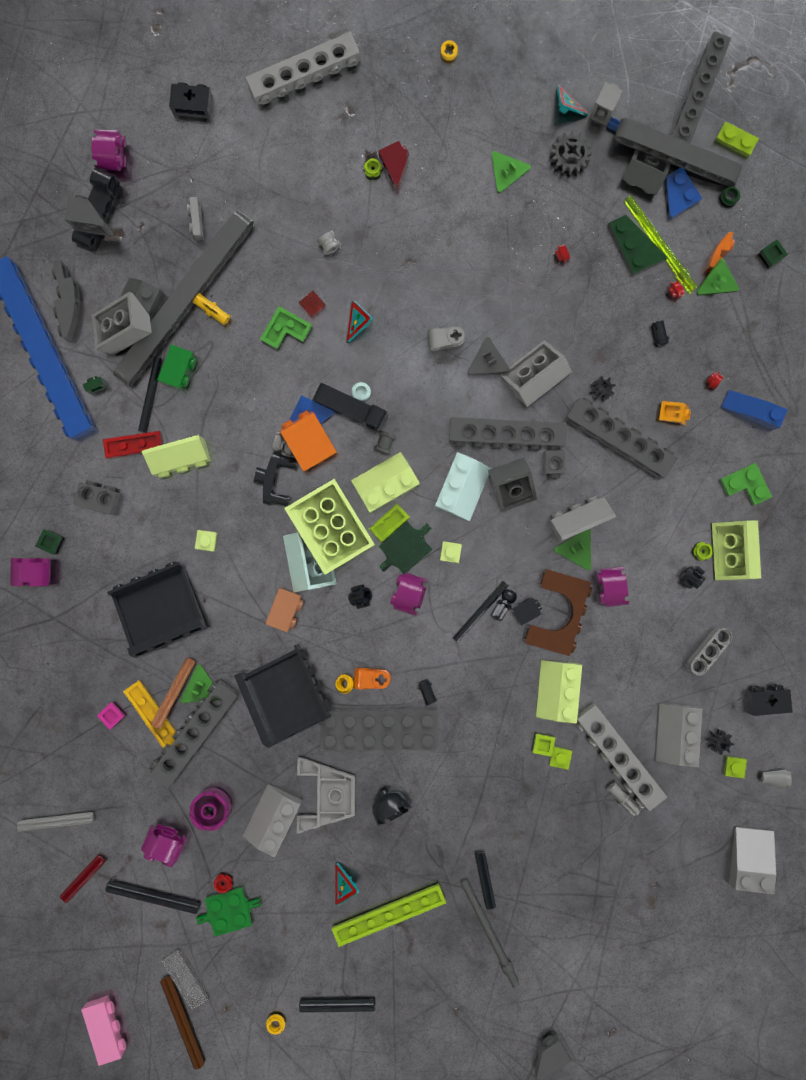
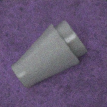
(777, 778)

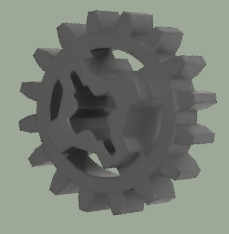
(574, 160)

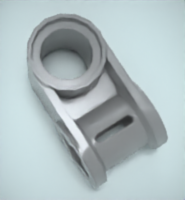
(442, 338)

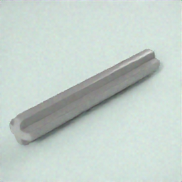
(55, 821)

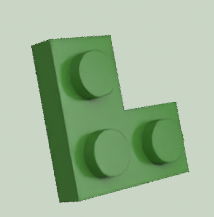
(285, 323)
(750, 480)

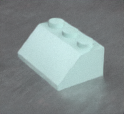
(463, 486)
(303, 567)

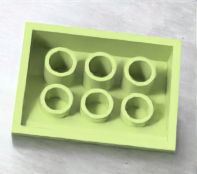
(329, 526)

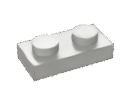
(194, 211)

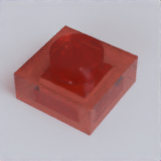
(312, 304)

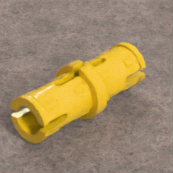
(201, 301)

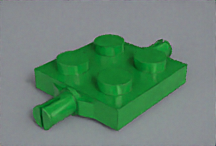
(228, 911)

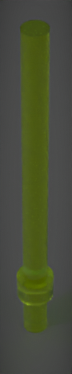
(683, 273)

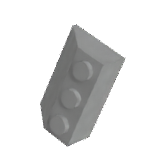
(120, 324)
(536, 373)
(581, 518)
(678, 734)
(271, 820)

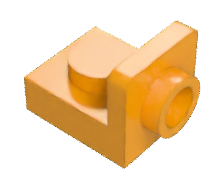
(674, 412)

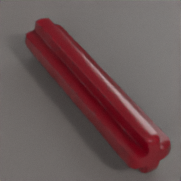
(82, 878)

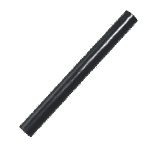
(149, 394)
(480, 612)

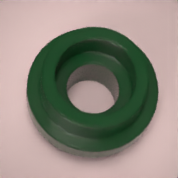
(734, 192)

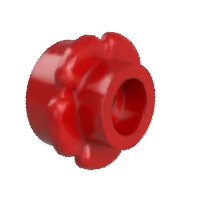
(562, 253)
(676, 290)
(714, 380)
(222, 888)

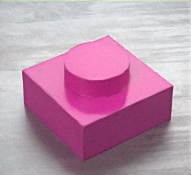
(111, 715)

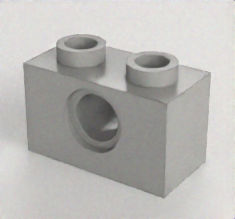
(606, 103)

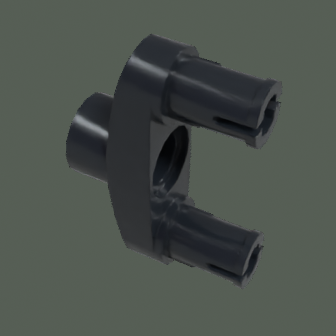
(265, 477)

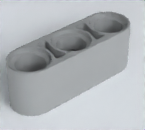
(717, 646)

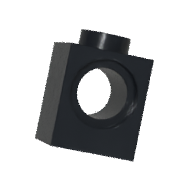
(527, 610)

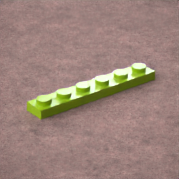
(388, 915)

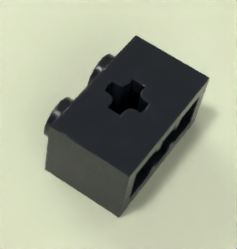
(198, 105)
(780, 702)

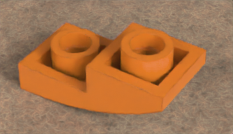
(722, 249)

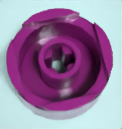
(108, 149)
(30, 572)
(614, 586)
(409, 593)
(214, 819)
(163, 845)

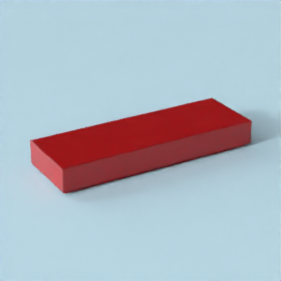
(131, 444)

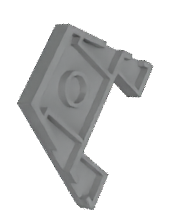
(334, 795)

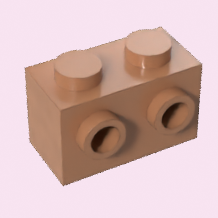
(284, 610)

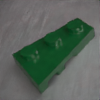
(635, 245)

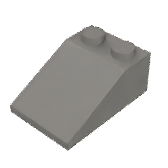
(753, 860)

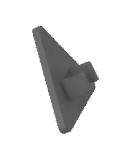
(488, 360)

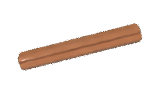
(173, 693)

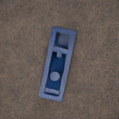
(755, 409)

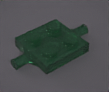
(405, 547)

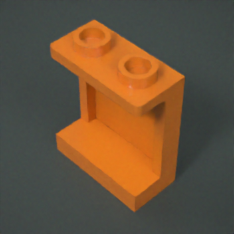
(307, 440)

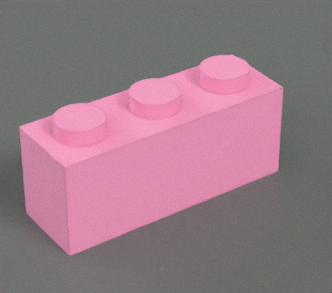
(104, 1030)

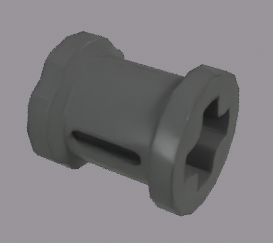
(384, 442)

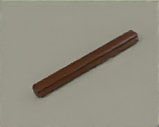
(182, 1022)

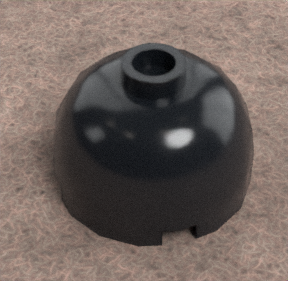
(390, 806)

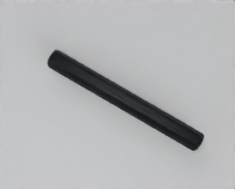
(152, 897)

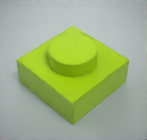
(543, 744)
(560, 758)
(735, 767)

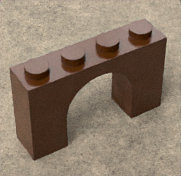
(561, 639)

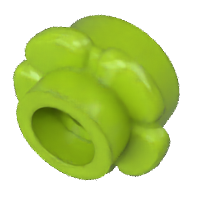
(372, 163)
(702, 546)

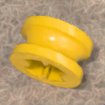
(443, 49)

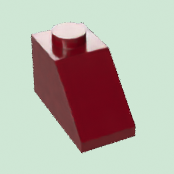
(394, 161)

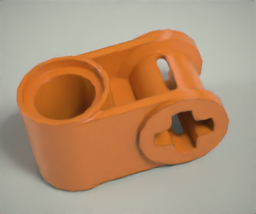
(367, 678)

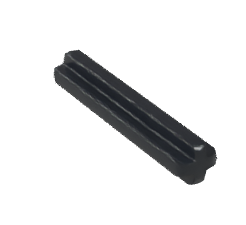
(485, 880)

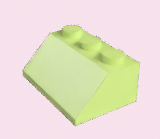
(177, 456)
(385, 482)
(736, 550)
(559, 691)

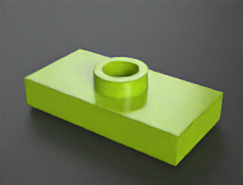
(389, 522)

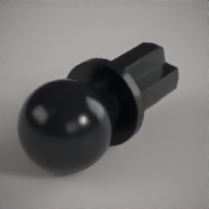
(508, 597)

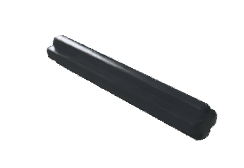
(363, 1005)

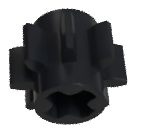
(606, 383)
(693, 577)
(360, 596)
(719, 737)

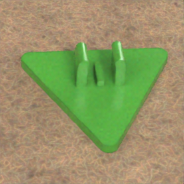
(507, 170)
(718, 280)
(577, 549)
(197, 686)

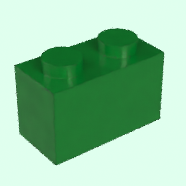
(177, 367)

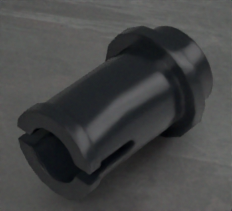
(660, 333)
(427, 692)

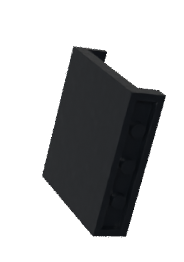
(157, 609)
(283, 697)

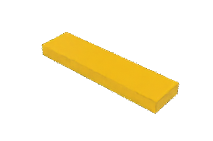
(147, 709)

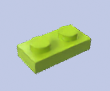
(736, 139)

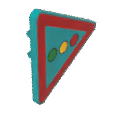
(567, 102)
(357, 321)
(344, 886)

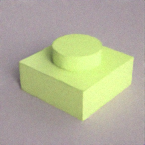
(206, 540)
(450, 552)

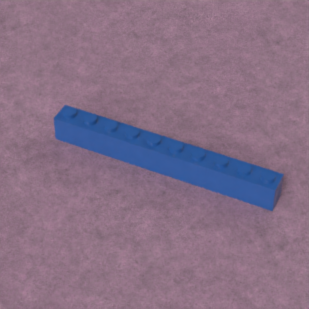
(42, 352)

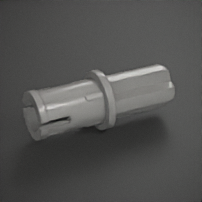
(624, 799)

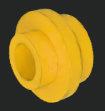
(340, 684)
(275, 1029)

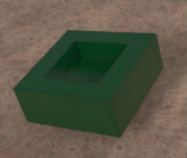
(773, 253)
(94, 384)
(48, 541)

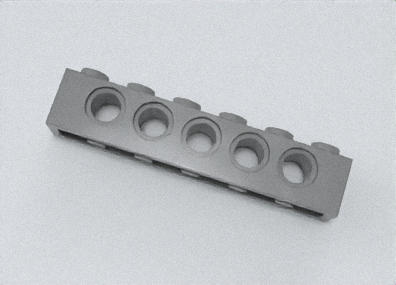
(325, 52)
(653, 795)

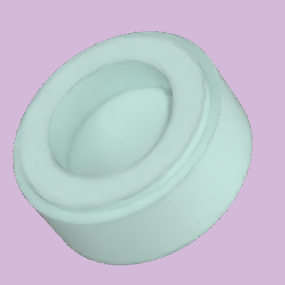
(361, 391)

